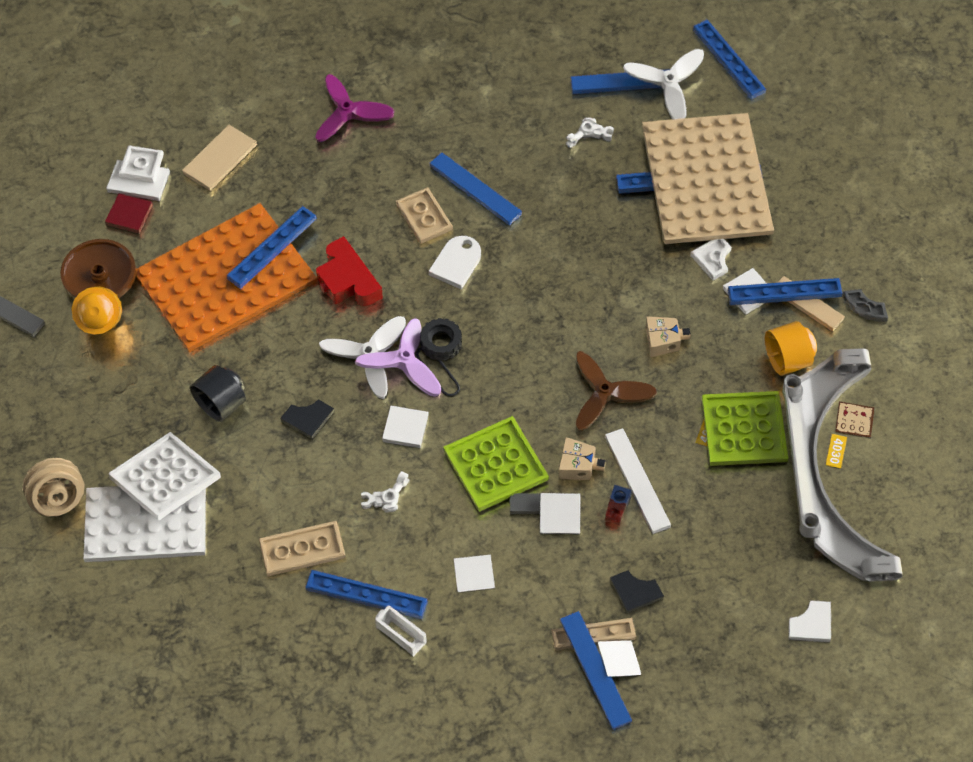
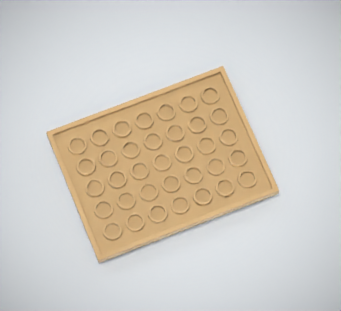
(707, 178)

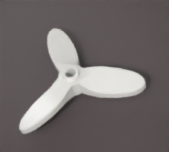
(669, 79)
(379, 342)

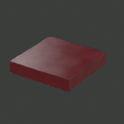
(129, 213)

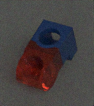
(617, 504)

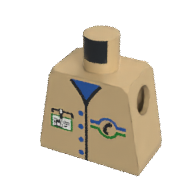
(664, 335)
(579, 461)

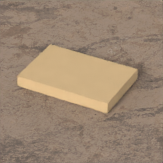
(424, 215)

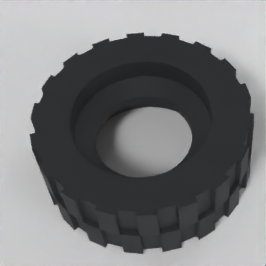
(441, 352)

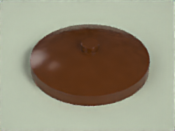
(98, 264)

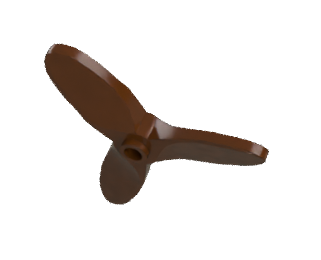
(606, 391)

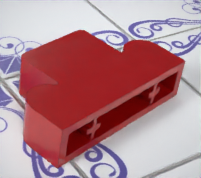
(347, 275)

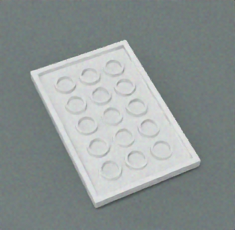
(126, 531)

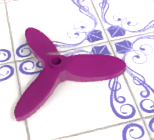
(348, 109)

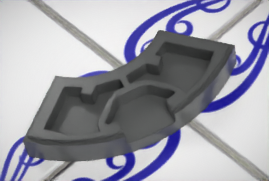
(864, 306)

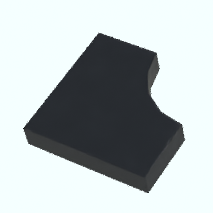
(308, 419)
(635, 592)

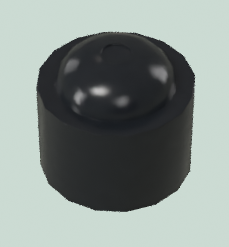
(219, 392)

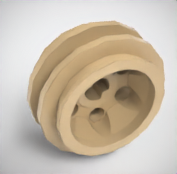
(49, 478)

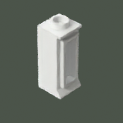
(390, 615)

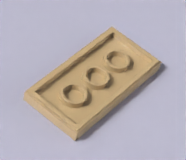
(219, 157)
(302, 548)

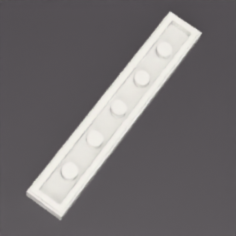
(637, 481)

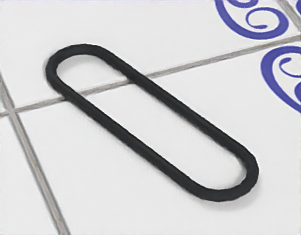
(440, 361)

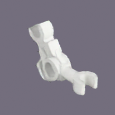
(589, 129)
(388, 498)

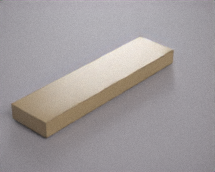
(818, 310)
(600, 632)

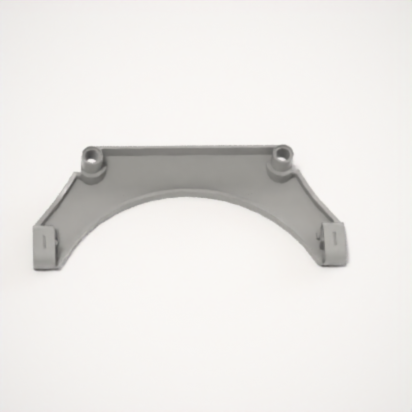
(805, 412)

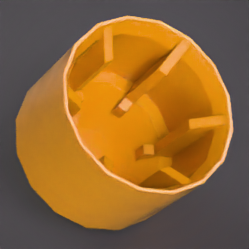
(96, 310)
(790, 347)

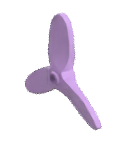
(404, 359)

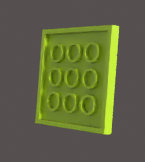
(744, 428)
(495, 463)

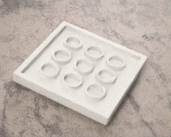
(164, 475)

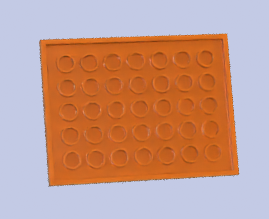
(193, 286)

